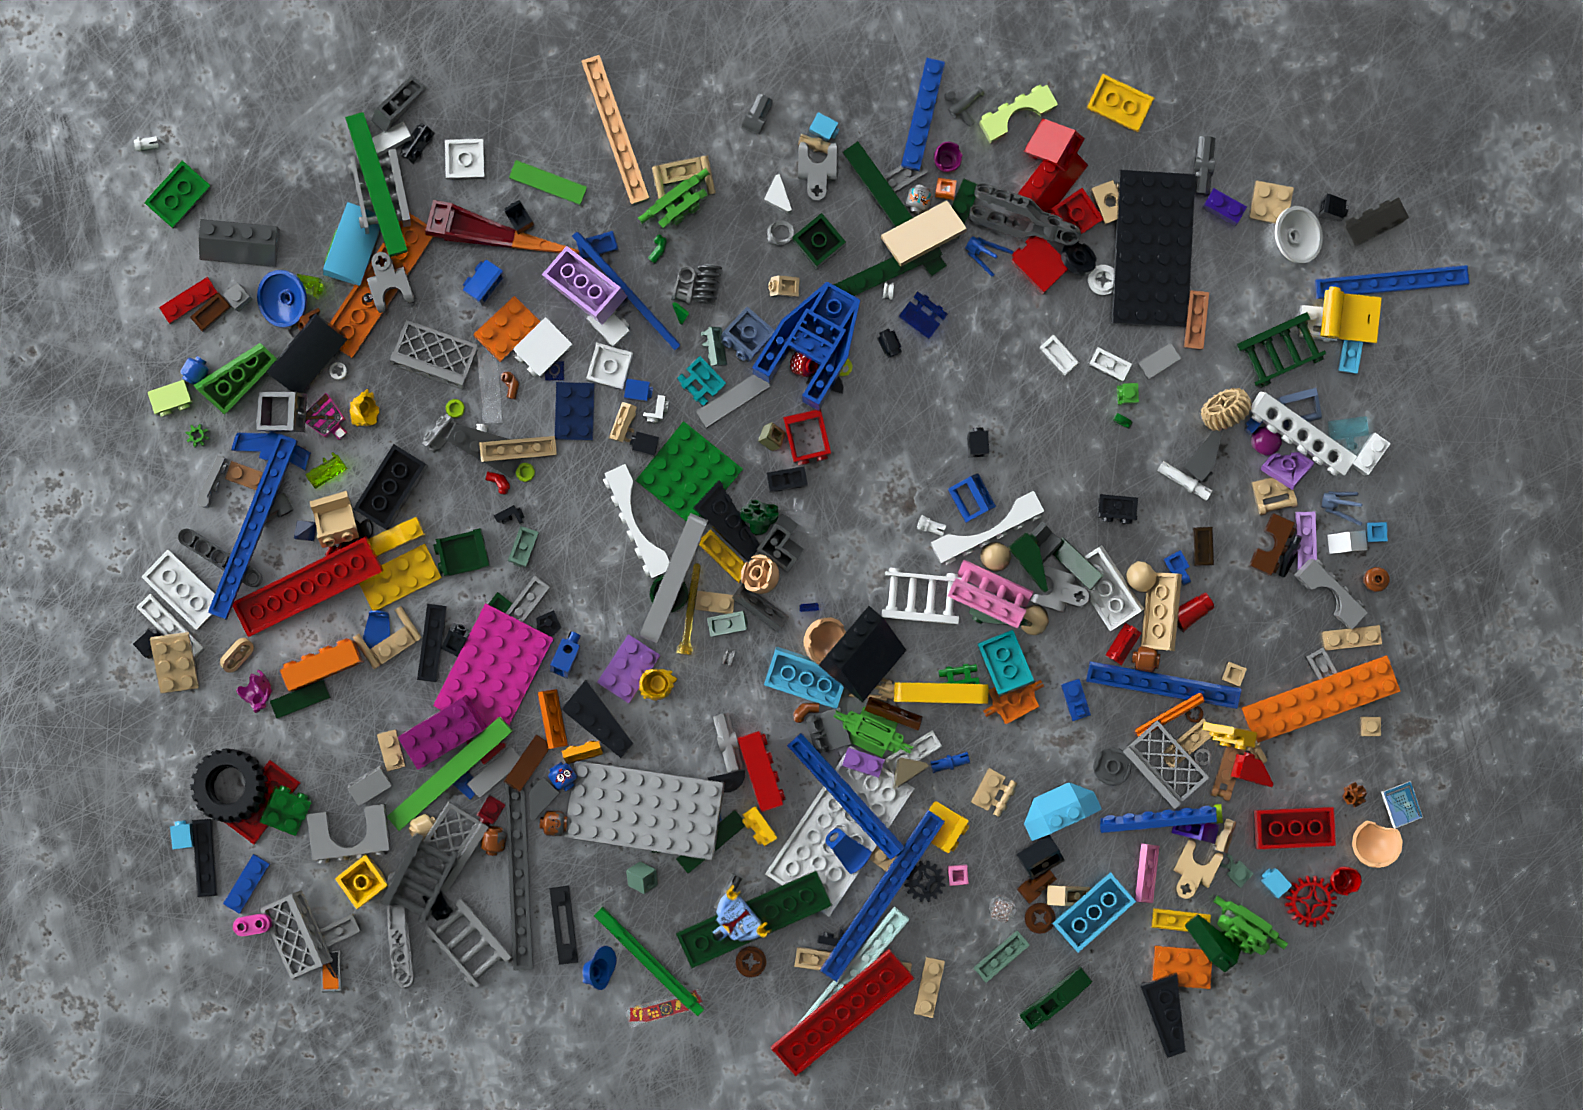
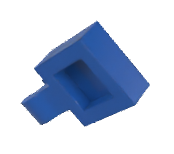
(1177, 564)

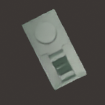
(715, 346)
(523, 546)
(727, 623)

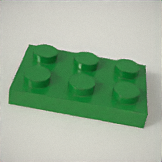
(177, 194)

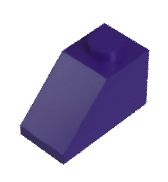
(1204, 831)

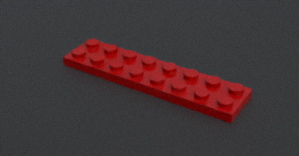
(307, 586)
(842, 1012)

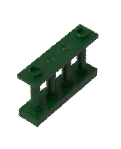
(1266, 338)

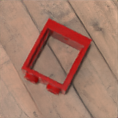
(803, 417)

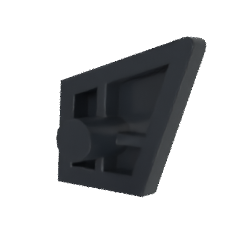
(548, 623)

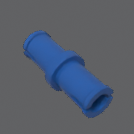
(950, 762)

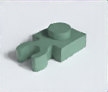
(1237, 872)

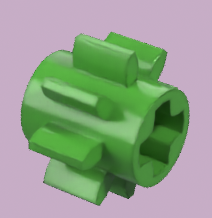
(199, 440)

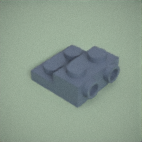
(747, 334)

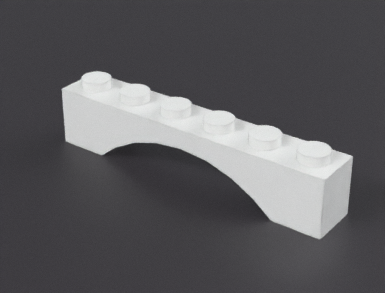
(622, 484)
(950, 545)

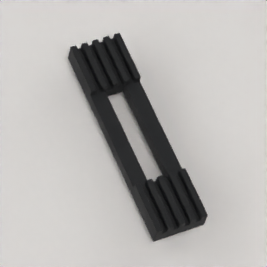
(568, 952)

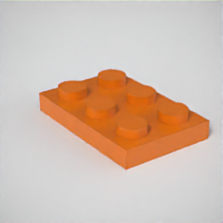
(506, 328)
(1191, 966)

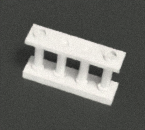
(910, 612)

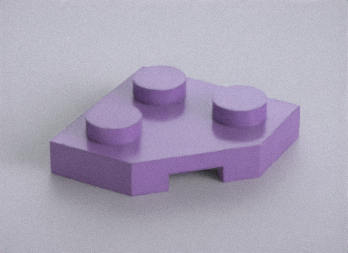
(1288, 468)

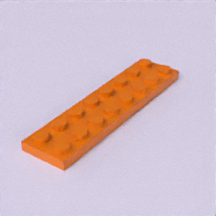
(358, 317)
(1321, 699)

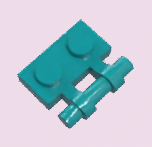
(705, 376)

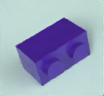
(1224, 207)

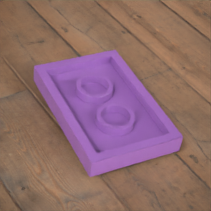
(627, 667)

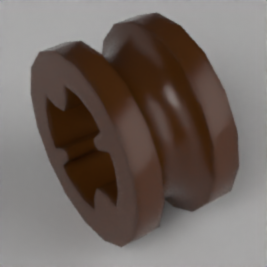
(1200, 715)

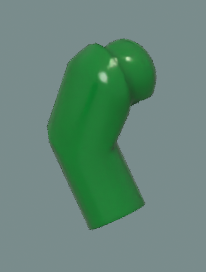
(659, 250)

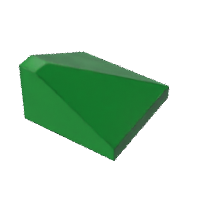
(681, 313)

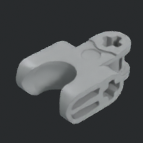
(817, 172)
(386, 279)
(1063, 592)

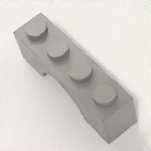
(1348, 609)

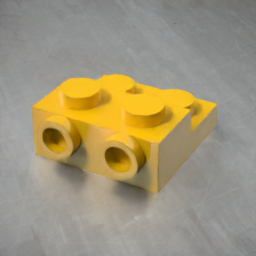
(1230, 735)
(763, 832)

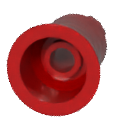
(1193, 611)

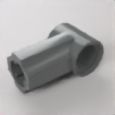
(756, 117)
(280, 507)

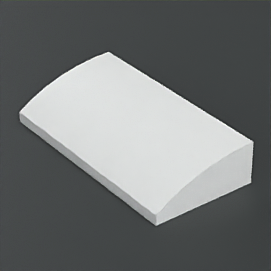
(1112, 594)

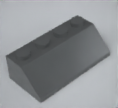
(238, 242)

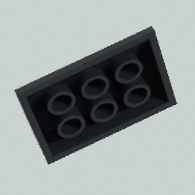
(864, 654)

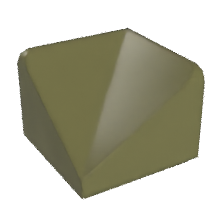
(772, 436)

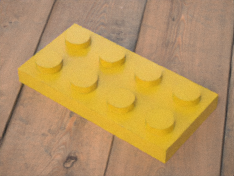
(401, 577)

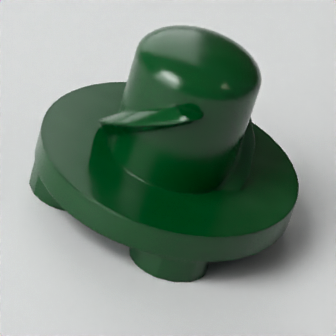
(759, 516)

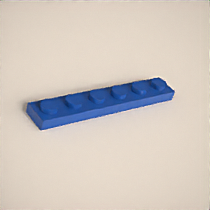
(922, 114)
(1155, 820)

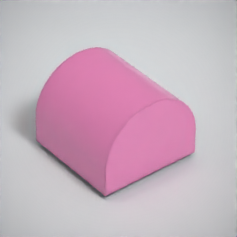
(958, 875)

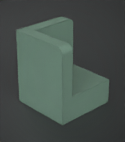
(642, 877)

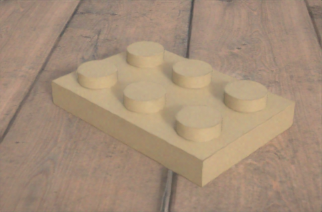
(174, 662)

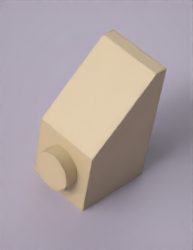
(1065, 895)

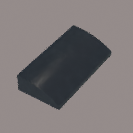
(307, 354)

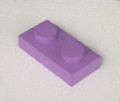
(863, 762)

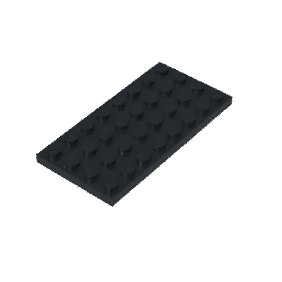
(1153, 248)

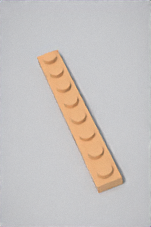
(615, 129)

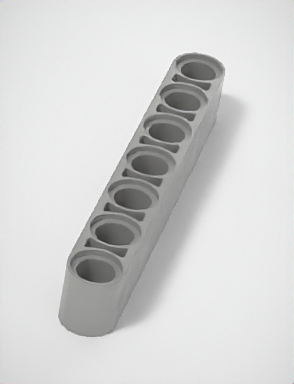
(674, 578)

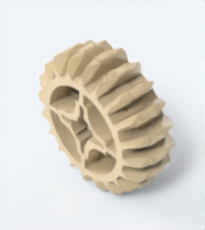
(1226, 409)

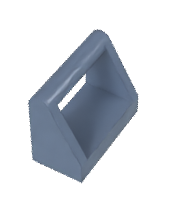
(1295, 397)

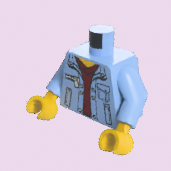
(738, 919)

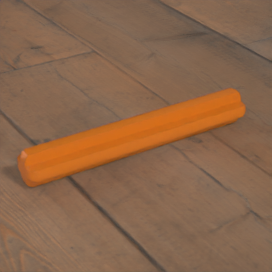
(1173, 713)

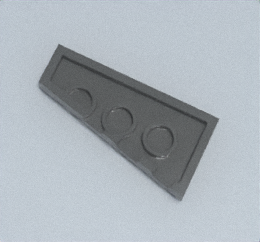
(469, 439)

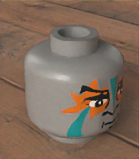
(919, 199)

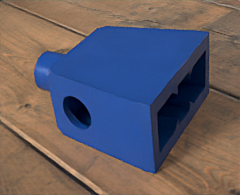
(563, 662)

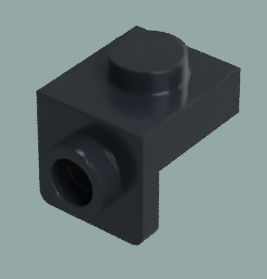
(518, 217)

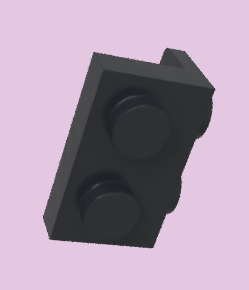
(1117, 507)

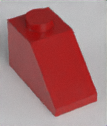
(1251, 769)

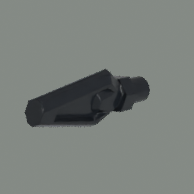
(1290, 555)

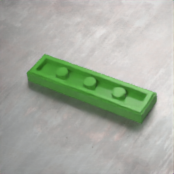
(548, 182)

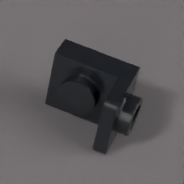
(506, 515)
(455, 639)
(143, 643)
(440, 907)
(828, 938)

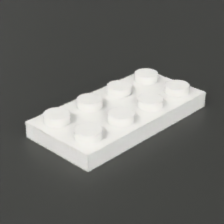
(180, 588)

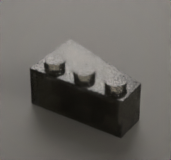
(1375, 222)

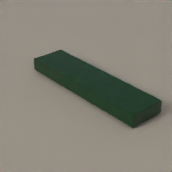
(726, 830)

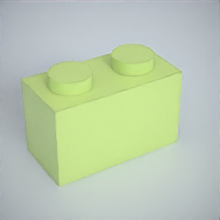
(170, 398)

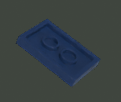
(574, 411)

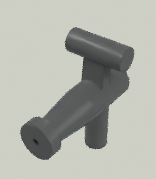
(961, 105)

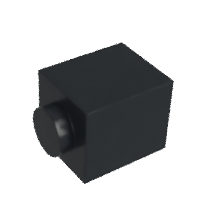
(644, 443)

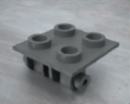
(827, 732)

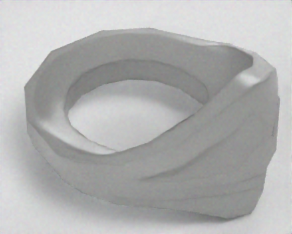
(770, 237)

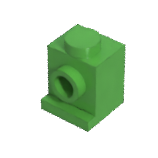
(1128, 394)

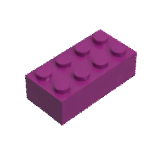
(441, 732)

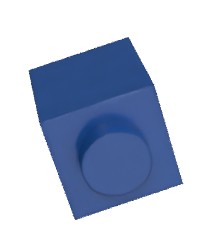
(638, 390)

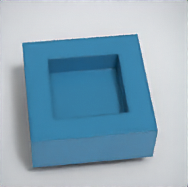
(1377, 532)

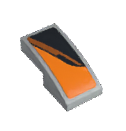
(331, 973)

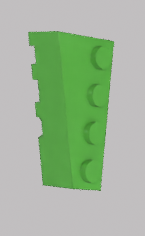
(235, 378)

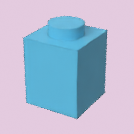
(824, 127)
(182, 835)
(1275, 882)

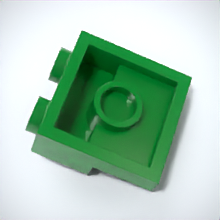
(285, 810)

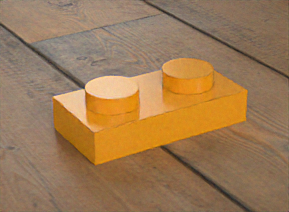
(578, 753)

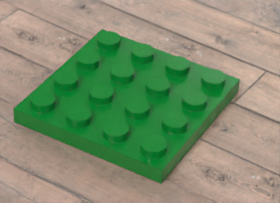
(686, 471)

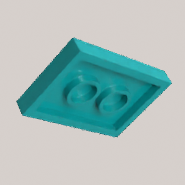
(1006, 663)

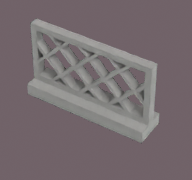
(429, 370)
(1154, 776)
(464, 850)
(307, 929)

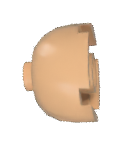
(760, 574)

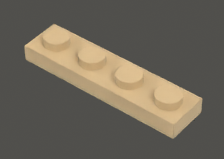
(517, 448)

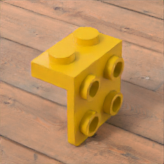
(951, 829)

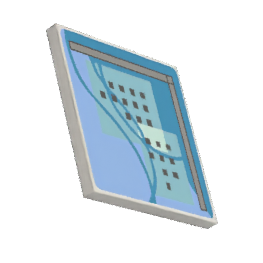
(1402, 804)

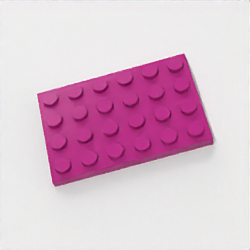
(495, 665)

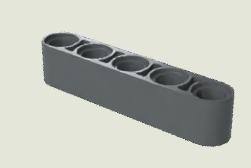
(213, 550)

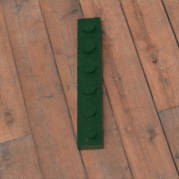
(882, 272)

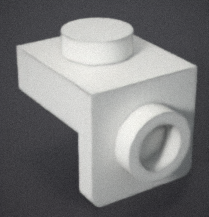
(661, 407)

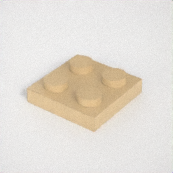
(1269, 201)

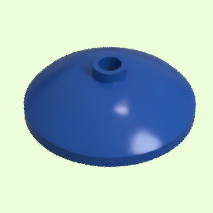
(274, 298)

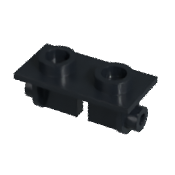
(422, 136)

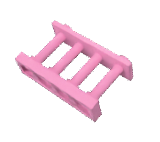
(986, 602)

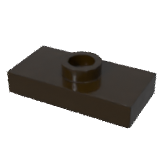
(1203, 546)

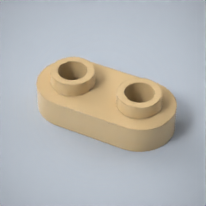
(236, 654)

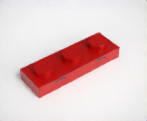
(188, 300)

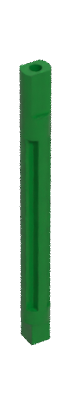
(649, 961)

